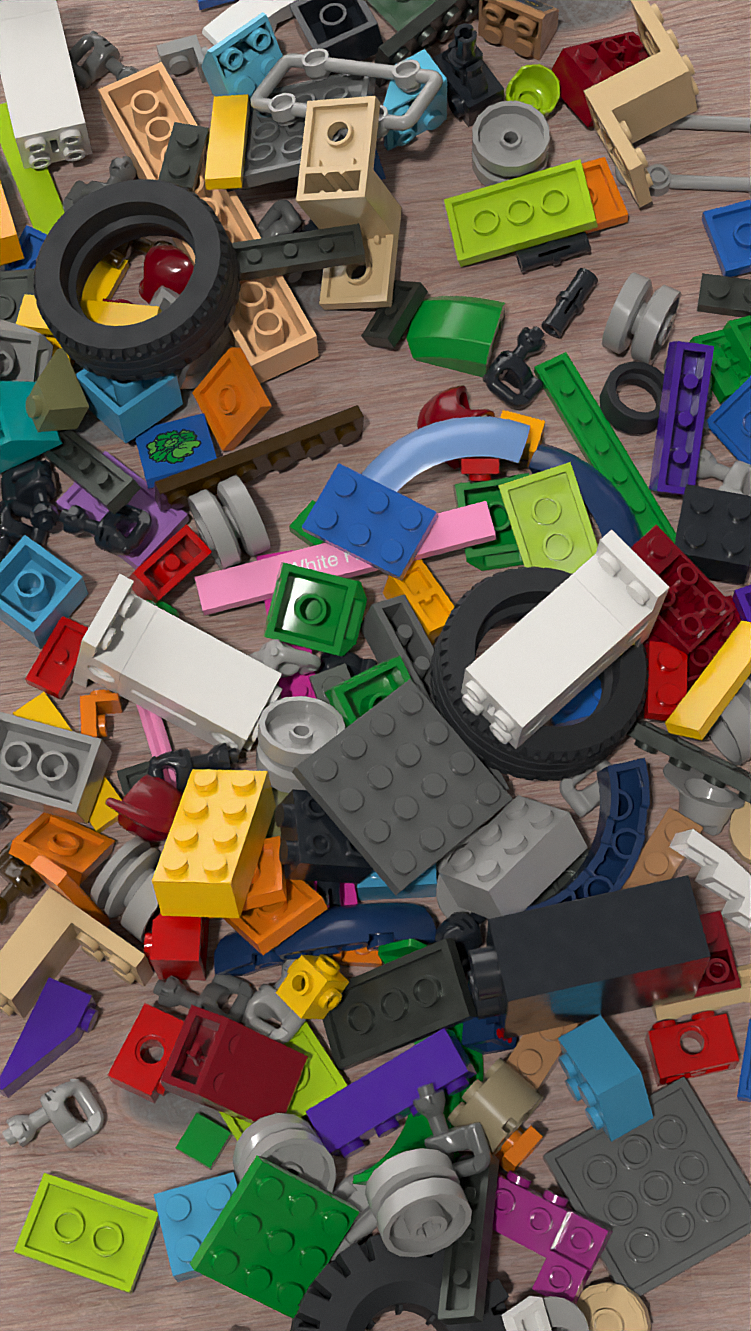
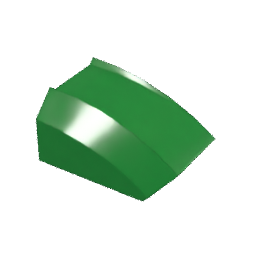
(456, 332)
(499, 552)
(315, 610)
(365, 690)

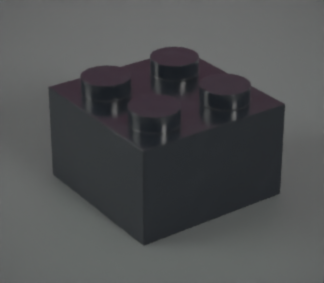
(338, 26)
(716, 532)

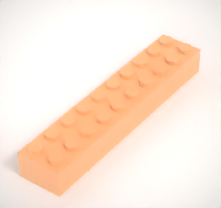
(267, 315)

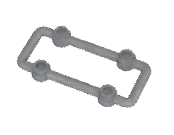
(318, 67)
(664, 180)

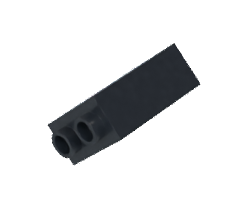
(590, 958)

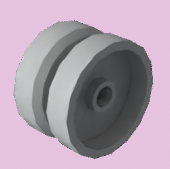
(509, 142)
(641, 318)
(232, 520)
(291, 733)
(288, 1144)
(418, 1202)

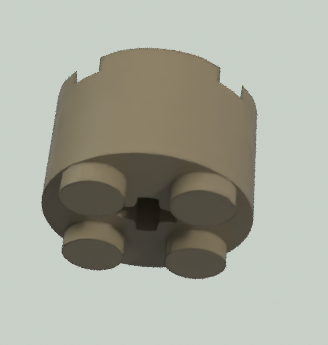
(497, 1104)

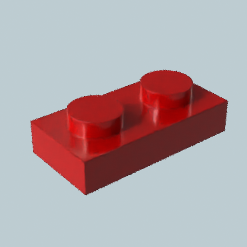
(479, 467)
(57, 659)
(666, 680)

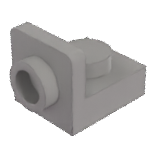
(182, 55)

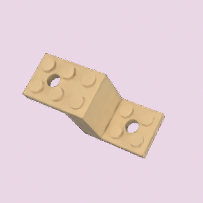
(643, 99)
(342, 190)
(47, 943)

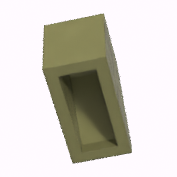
(57, 397)

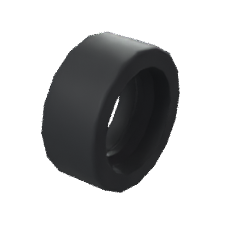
(617, 412)

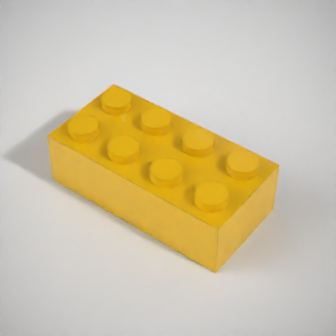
(214, 844)

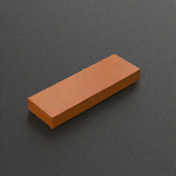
(64, 885)

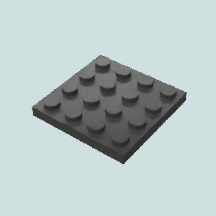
(276, 150)
(402, 786)
(659, 1188)

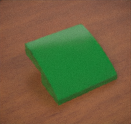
(730, 357)

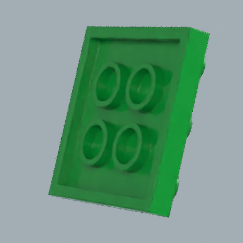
(274, 1236)

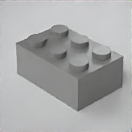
(50, 768)
(513, 858)

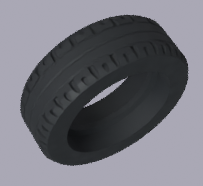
(105, 222)
(551, 750)

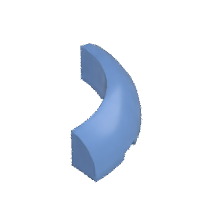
(446, 442)

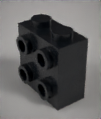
(314, 844)

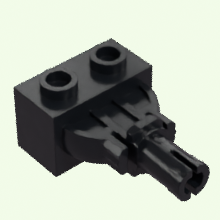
(469, 80)

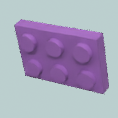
(164, 525)

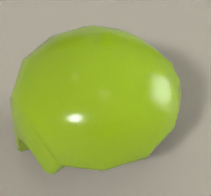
(536, 87)

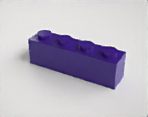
(681, 416)
(387, 1093)

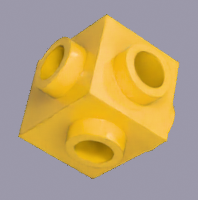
(312, 986)

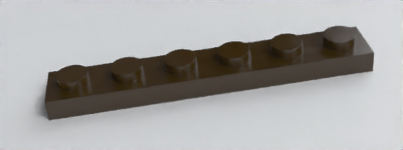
(261, 457)

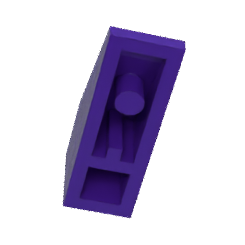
(50, 1031)

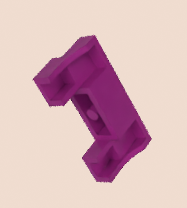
(553, 1231)

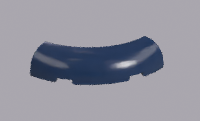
(598, 493)
(618, 835)
(330, 934)

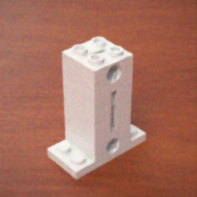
(40, 84)
(565, 642)
(175, 670)

